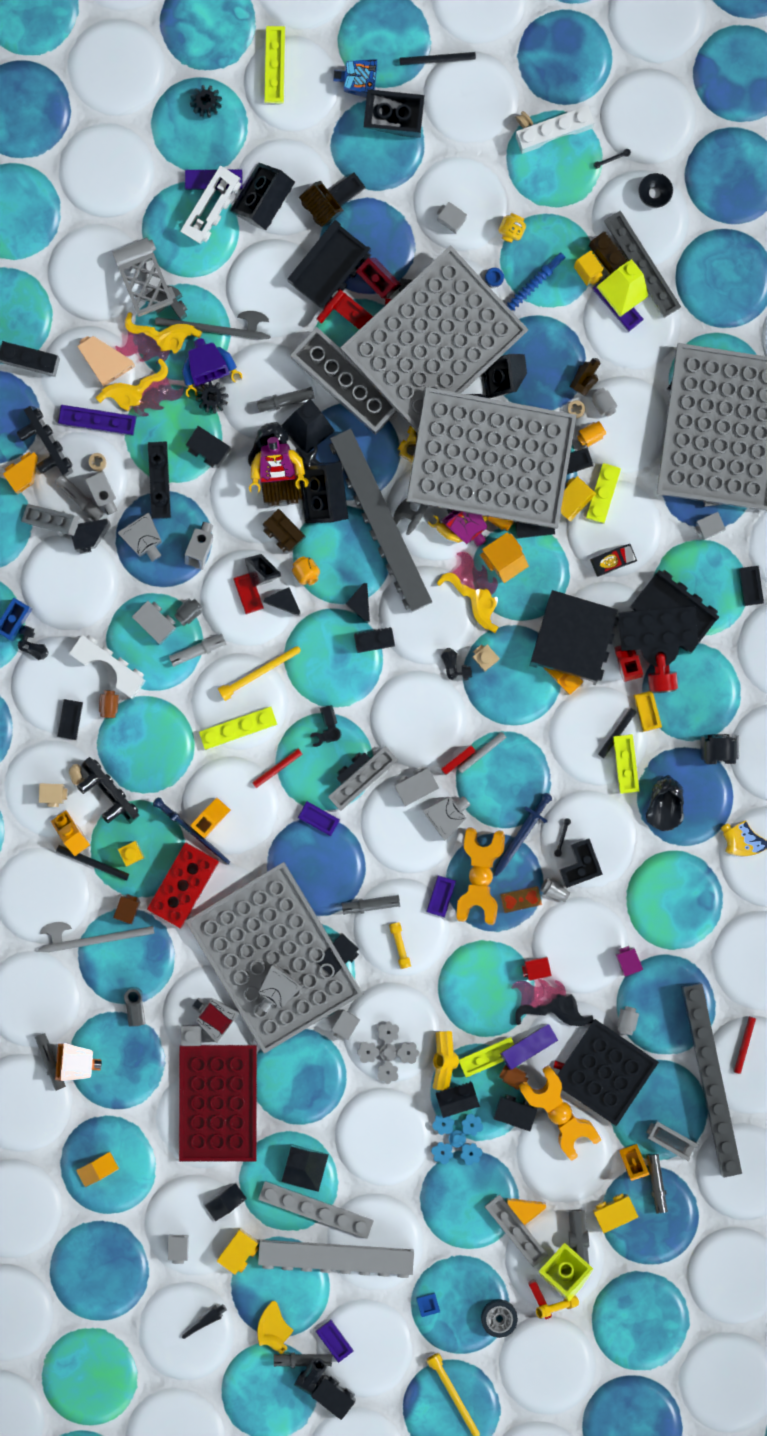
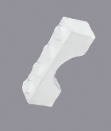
(546, 131)
(127, 680)

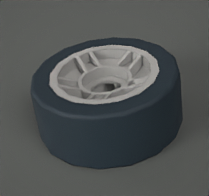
(506, 1325)

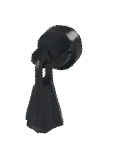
(39, 651)
(449, 658)

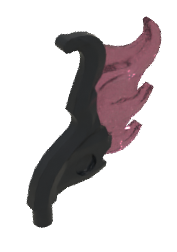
(549, 999)

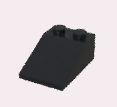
(394, 112)

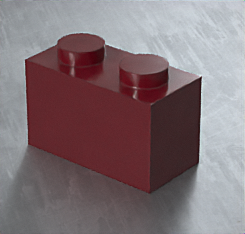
(378, 278)

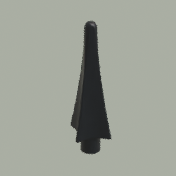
(213, 1315)

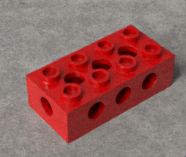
(170, 885)

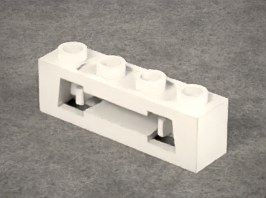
(222, 203)

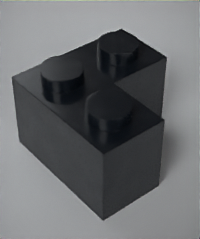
(586, 866)

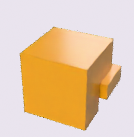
(505, 557)

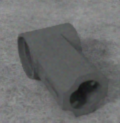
(135, 1009)

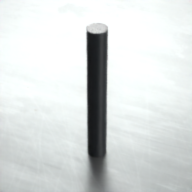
(617, 732)

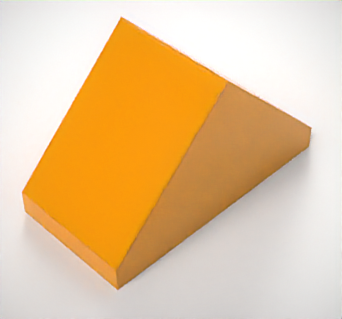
(633, 1162)
(97, 1169)
(526, 1209)

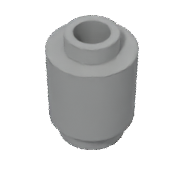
(604, 402)
(627, 1020)

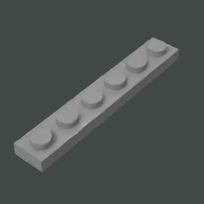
(316, 1209)

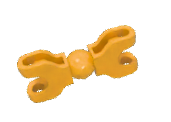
(480, 876)
(560, 1113)

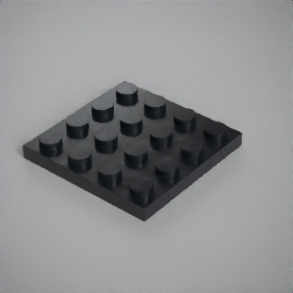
(606, 1072)

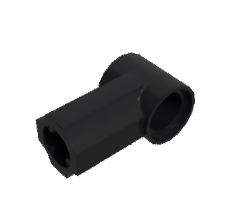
(310, 1376)

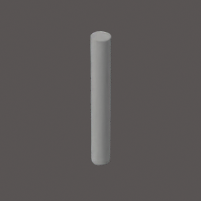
(480, 753)

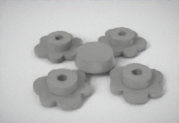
(388, 1052)

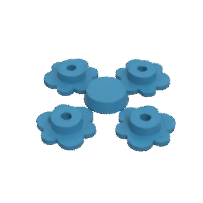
(457, 1139)

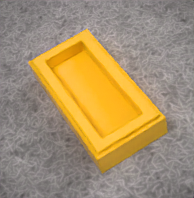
(647, 711)

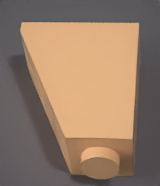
(104, 360)

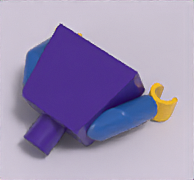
(207, 364)

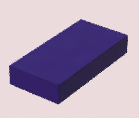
(318, 818)
(441, 896)
(334, 1340)

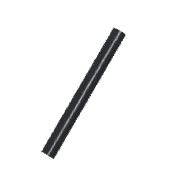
(437, 58)
(94, 863)

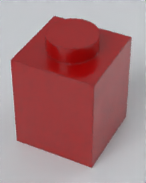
(536, 968)

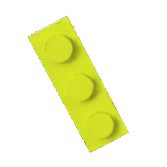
(604, 492)
(626, 763)
(485, 1057)

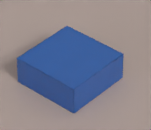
(428, 1304)

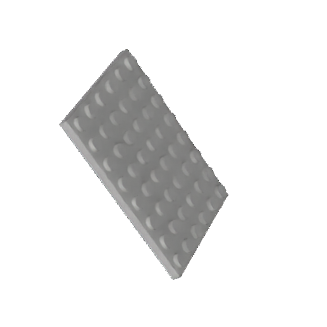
(434, 335)
(716, 428)
(491, 458)
(268, 926)

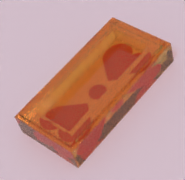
(521, 899)

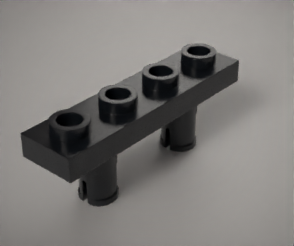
(54, 447)
(159, 480)
(105, 783)

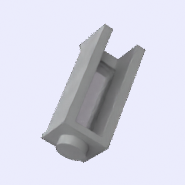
(671, 1140)

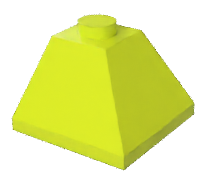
(624, 288)

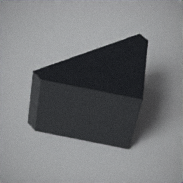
(261, 570)
(283, 600)
(360, 604)
(225, 1202)

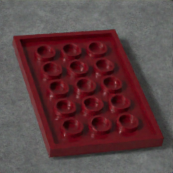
(218, 1103)

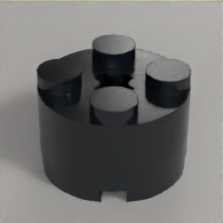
(719, 748)

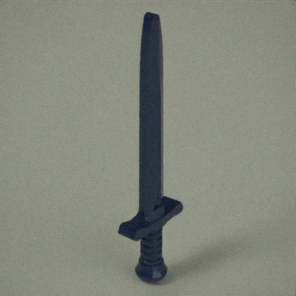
(173, 815)
(526, 828)

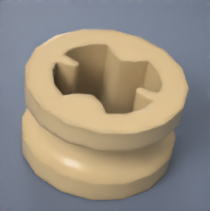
(524, 120)
(578, 403)
(92, 460)

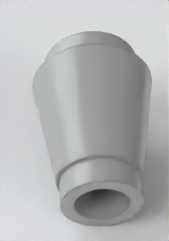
(555, 890)

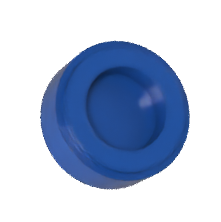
(494, 277)

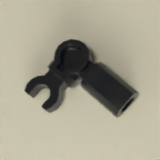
(332, 733)

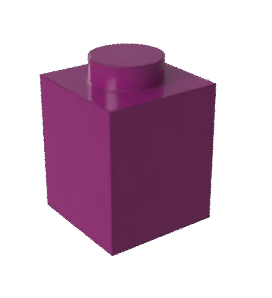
(628, 961)

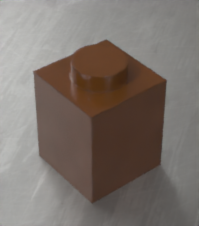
(127, 909)

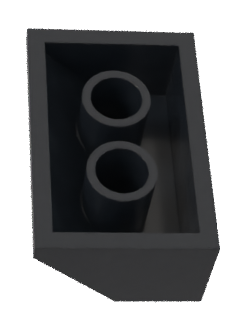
(262, 196)
(325, 495)

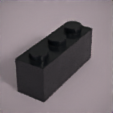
(29, 359)

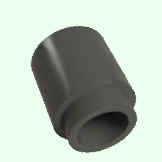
(188, 611)

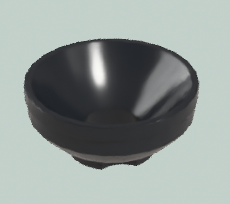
(658, 181)

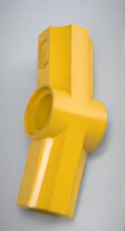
(444, 1060)

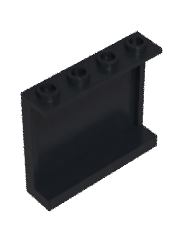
(575, 636)

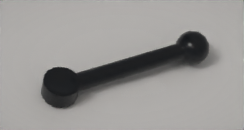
(626, 153)
(558, 853)

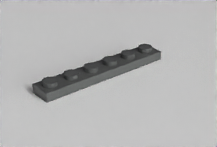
(634, 250)

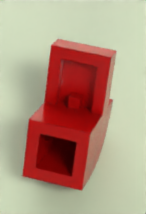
(629, 664)

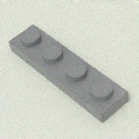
(50, 519)
(363, 778)
(516, 1230)

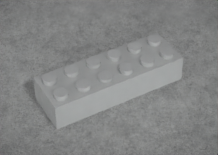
(343, 380)

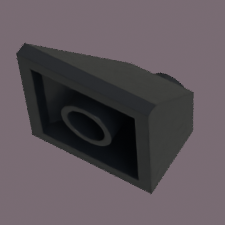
(505, 375)
(308, 426)
(89, 535)
(305, 1167)

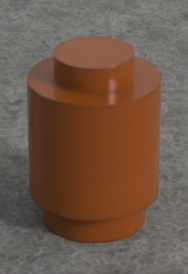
(108, 704)
(513, 1077)

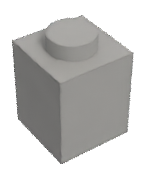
(451, 217)
(709, 526)
(345, 1025)
(191, 1035)
(178, 1248)

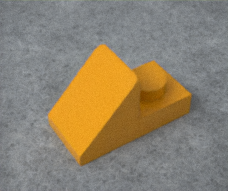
(567, 682)

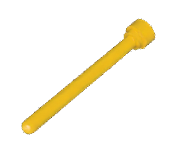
(227, 691)
(435, 1362)

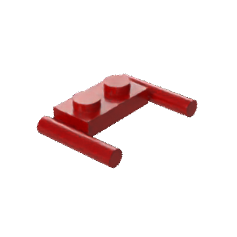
(347, 308)

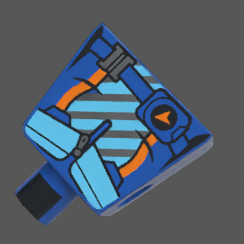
(358, 76)

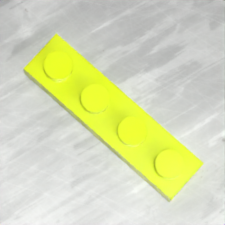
(274, 64)
(238, 728)

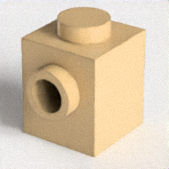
(485, 657)
(52, 794)

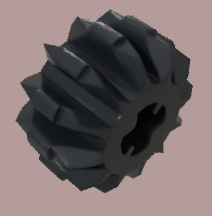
(209, 107)
(214, 391)

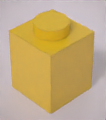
(131, 853)

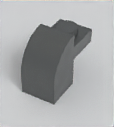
(178, 307)

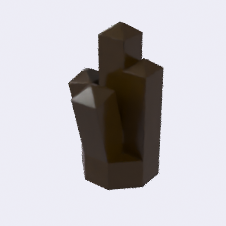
(586, 377)

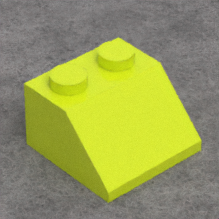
(566, 1272)

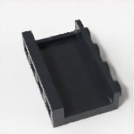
(329, 265)
(666, 593)

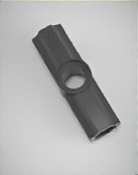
(578, 1233)

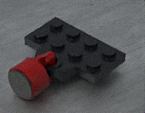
(659, 637)

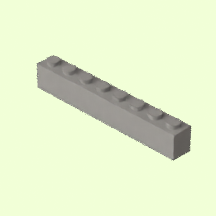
(336, 1257)

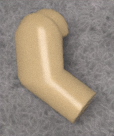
(75, 774)

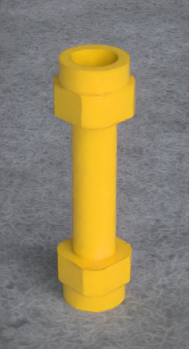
(404, 961)
(545, 1310)

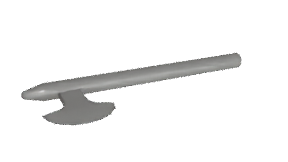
(57, 928)

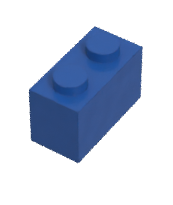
(14, 619)

